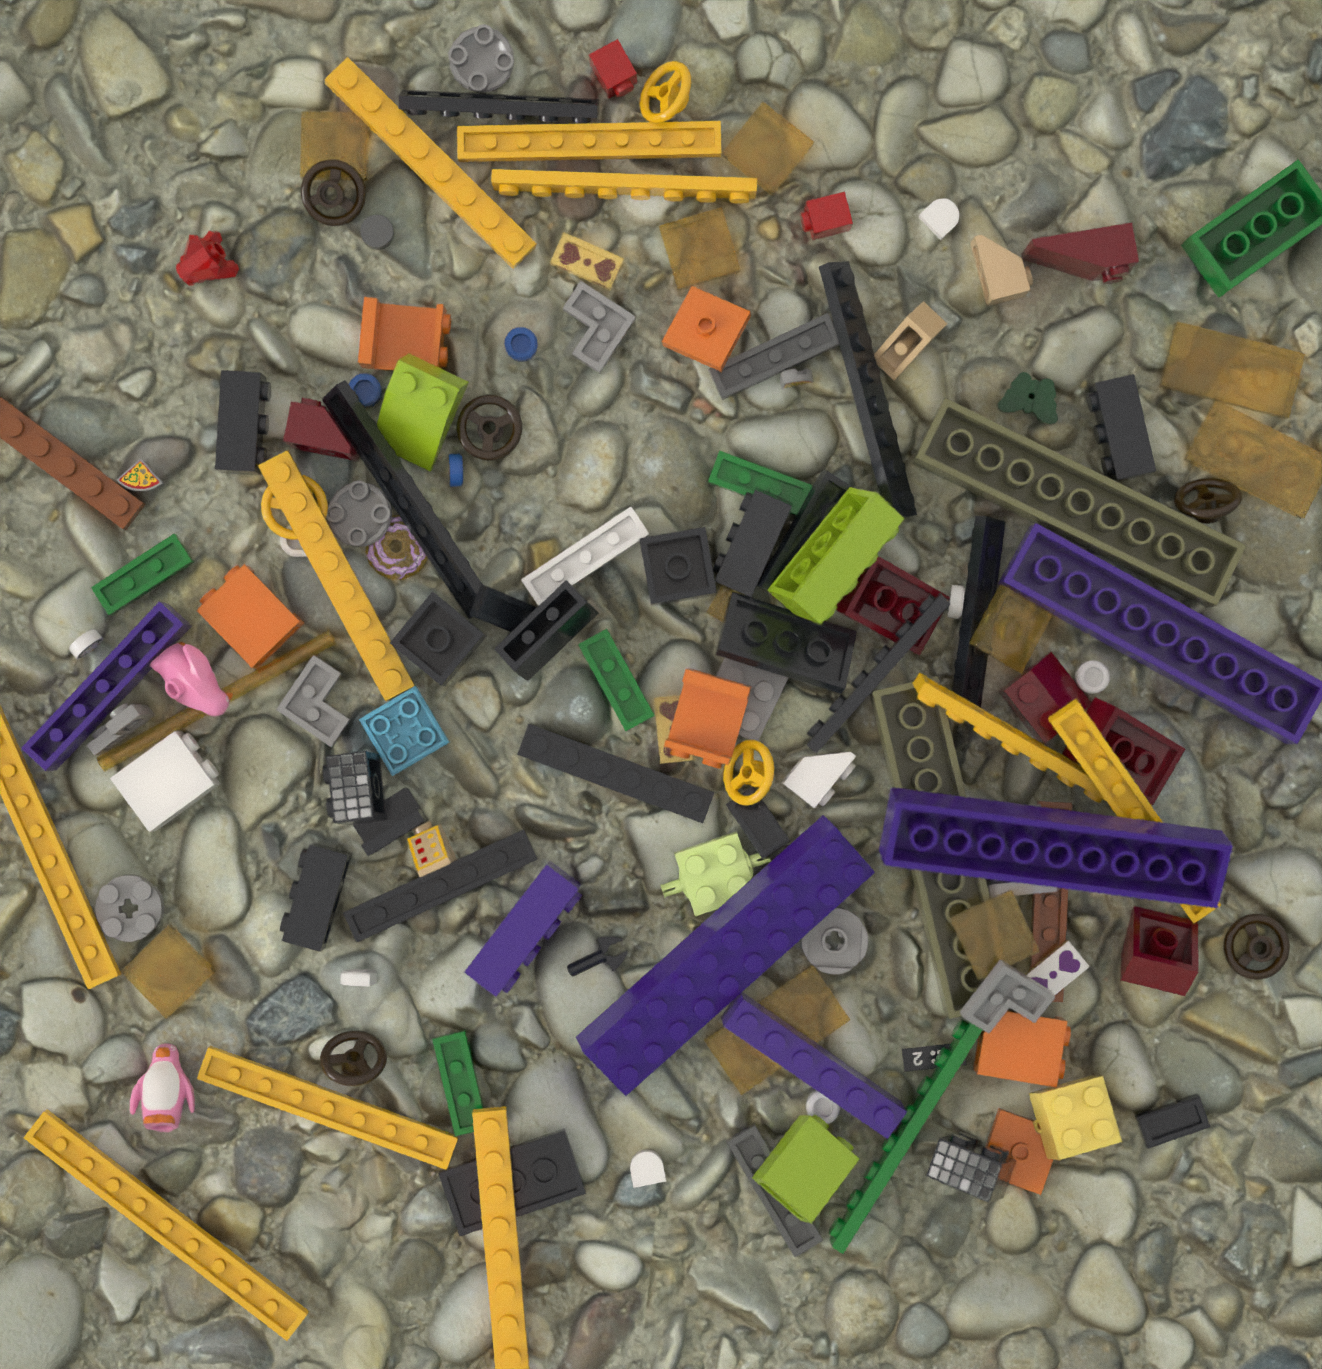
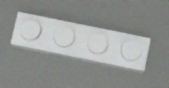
(586, 555)

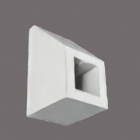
(816, 775)

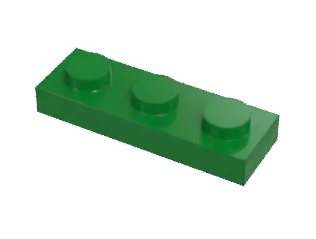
(744, 476)
(142, 574)
(616, 679)
(458, 1079)

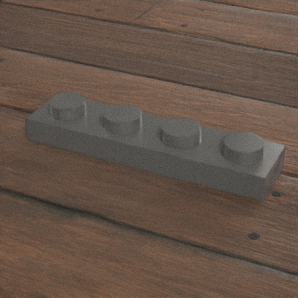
(775, 356)
(751, 1152)

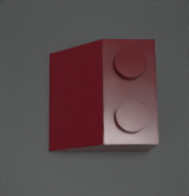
(316, 431)
(1041, 693)
(1160, 951)

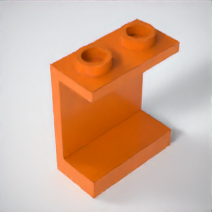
(397, 330)
(249, 616)
(708, 718)
(1023, 1049)

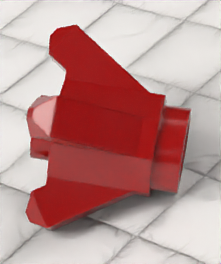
(205, 260)

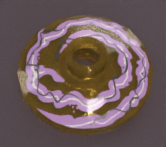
(400, 564)

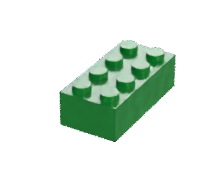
(1256, 229)

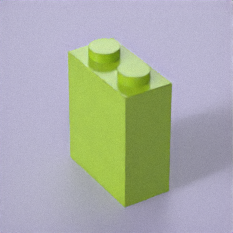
(806, 1167)

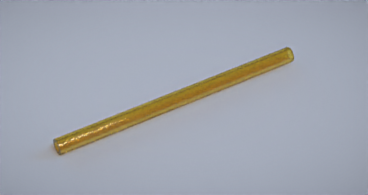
(237, 688)

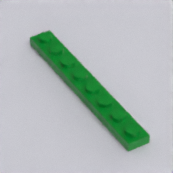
(896, 1146)

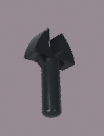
(598, 957)

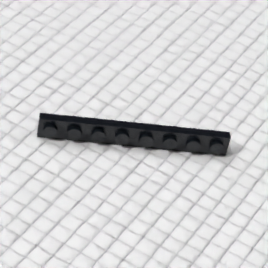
(867, 387)
(403, 494)

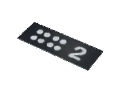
(922, 1057)

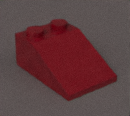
(1088, 254)
(886, 600)
(1141, 750)

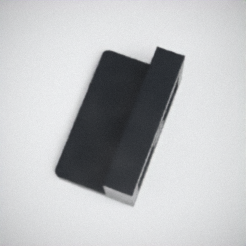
(402, 816)

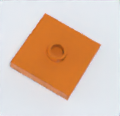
(706, 328)
(1024, 1145)

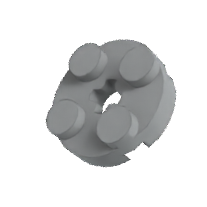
(114, 896)
(847, 954)

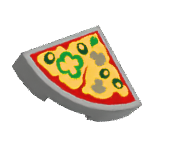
(793, 378)
(140, 478)

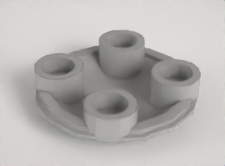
(481, 59)
(359, 514)

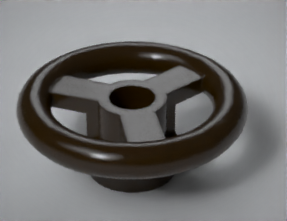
(321, 196)
(487, 452)
(1208, 505)
(1268, 946)
(353, 1064)

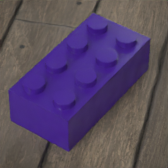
(522, 929)

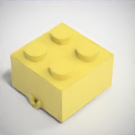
(1074, 1117)

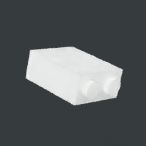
(166, 780)

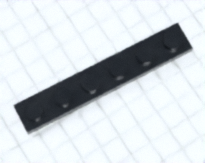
(485, 105)
(979, 592)
(885, 661)
(615, 773)
(440, 885)

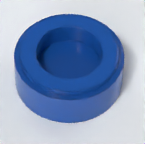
(521, 344)
(367, 389)
(455, 470)

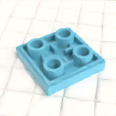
(404, 730)

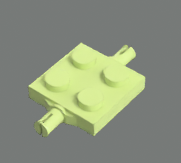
(712, 872)

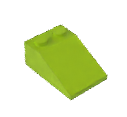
(419, 409)

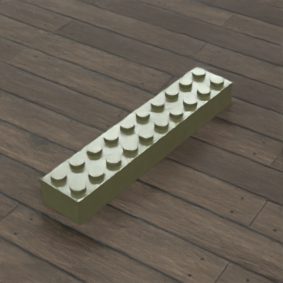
(1078, 503)
(924, 758)

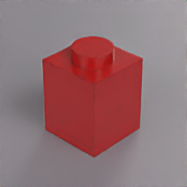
(613, 69)
(827, 216)

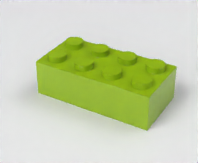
(836, 555)

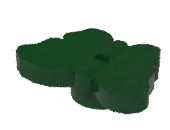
(1041, 406)

